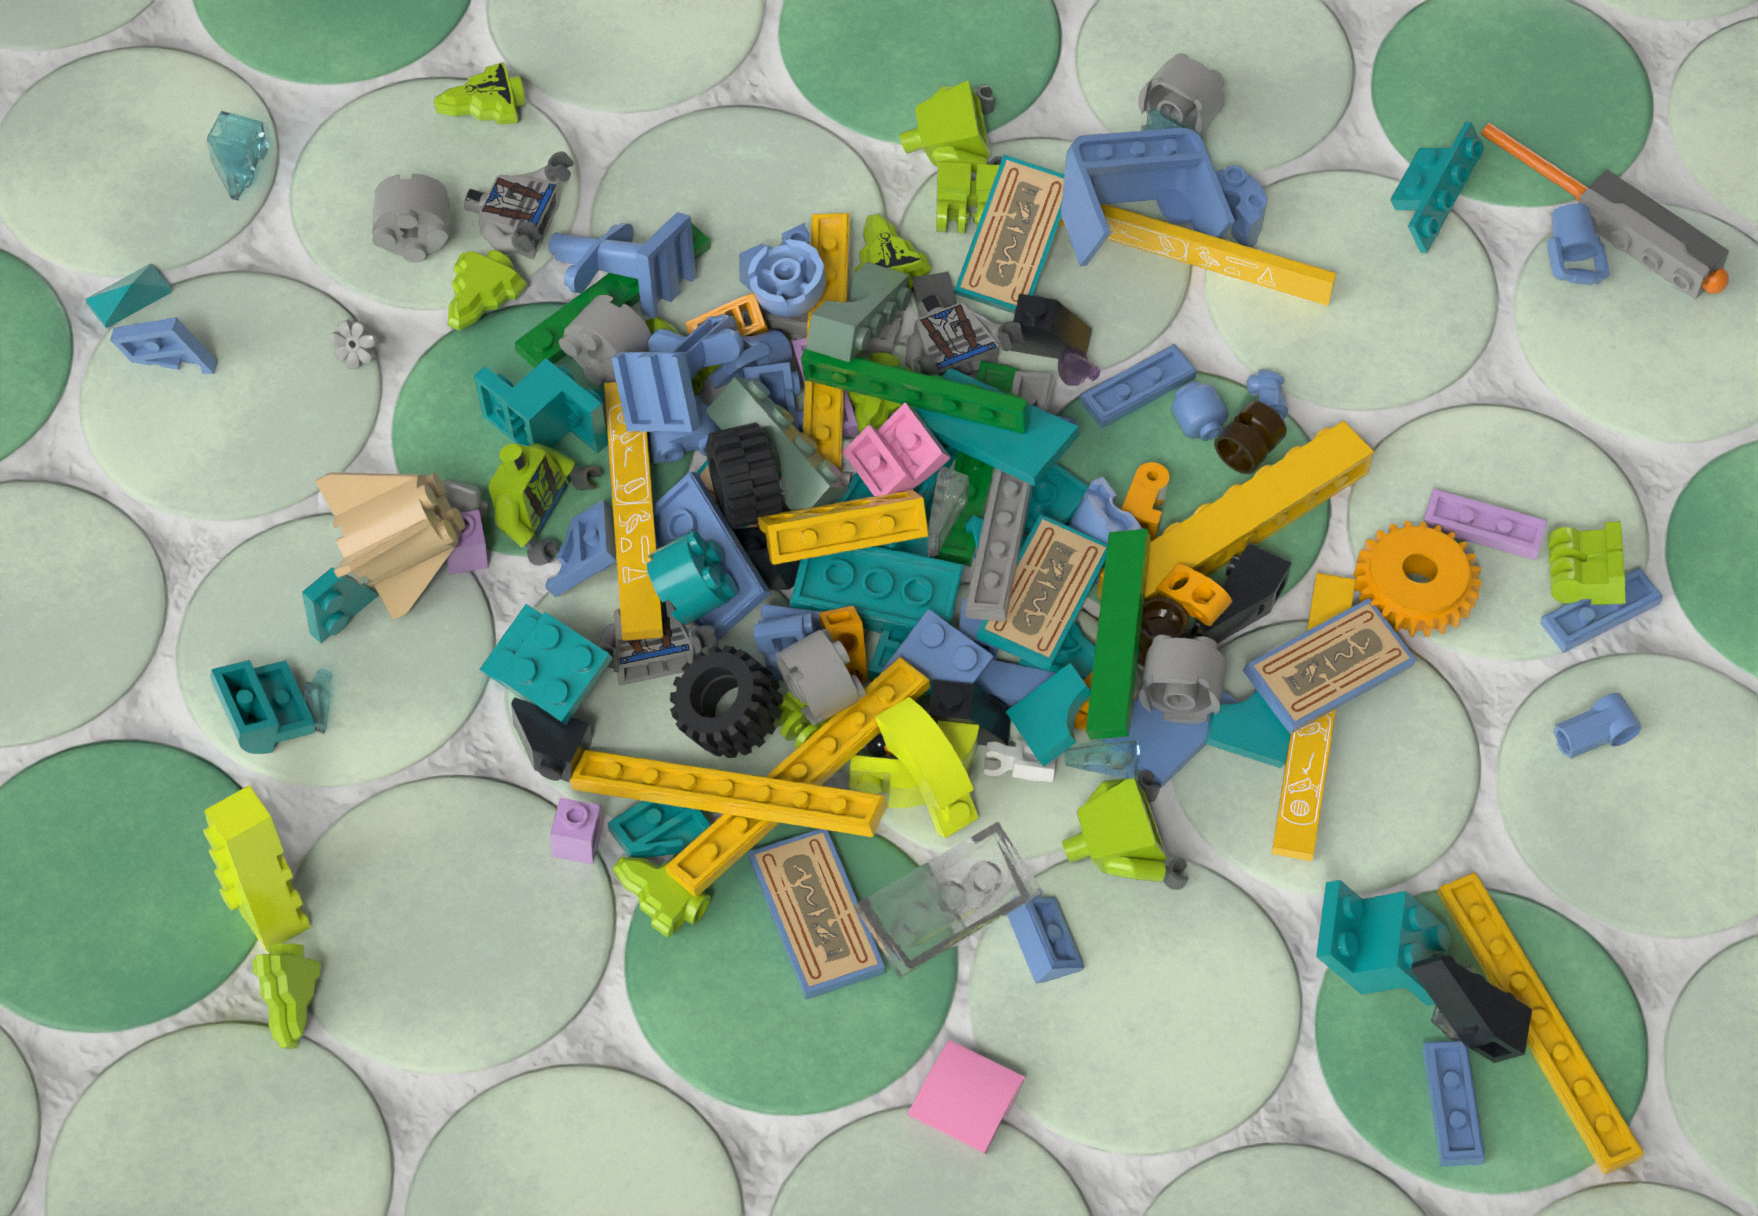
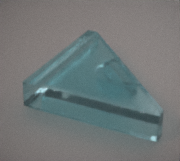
(1112, 759)

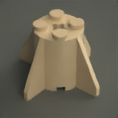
(392, 531)

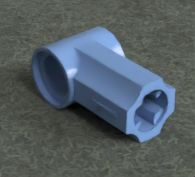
(1606, 722)

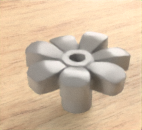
(353, 343)

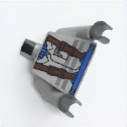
(520, 207)
(955, 339)
(655, 657)

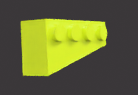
(253, 868)

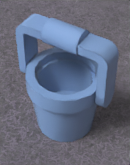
(1575, 241)
(758, 350)

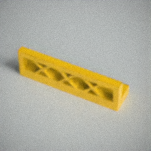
(844, 526)

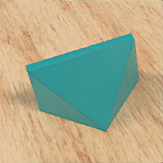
(128, 295)

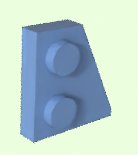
(162, 344)
(587, 548)
(942, 652)

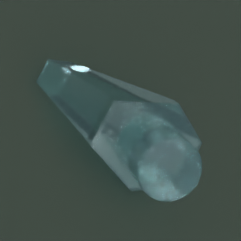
(318, 698)

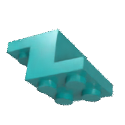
(542, 407)
(546, 663)
(1378, 939)

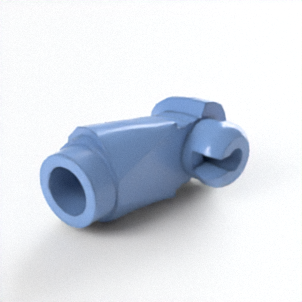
(1268, 387)

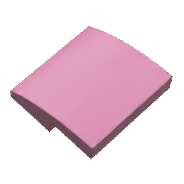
(897, 453)
(966, 1096)

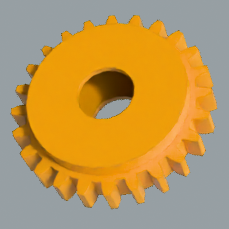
(1424, 552)

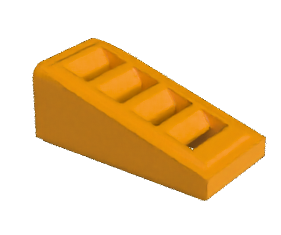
(735, 308)

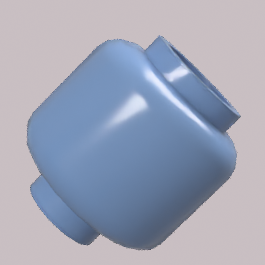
(1199, 411)

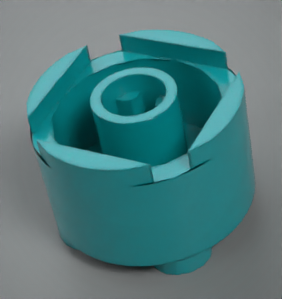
(691, 576)

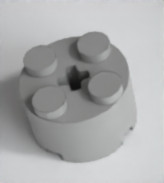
(1185, 92)
(411, 216)
(600, 334)
(818, 676)
(1183, 678)

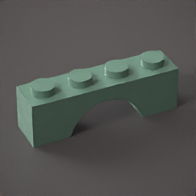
(848, 327)
(805, 476)

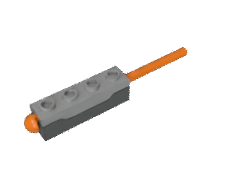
(1636, 224)

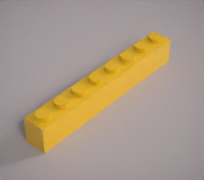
(1259, 506)

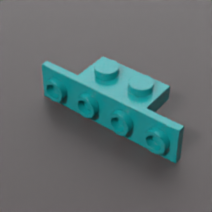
(1435, 183)

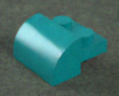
(262, 704)

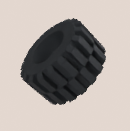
(743, 474)
(705, 685)

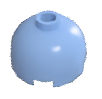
(788, 278)

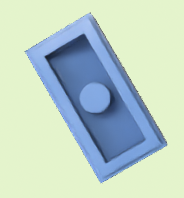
(1045, 940)

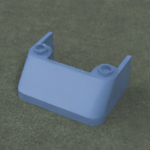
(1140, 167)

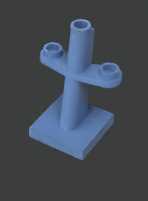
(656, 263)
(657, 384)

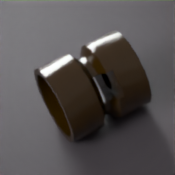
(1250, 437)
(1160, 617)

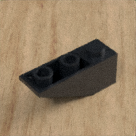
(1254, 587)
(1478, 1012)

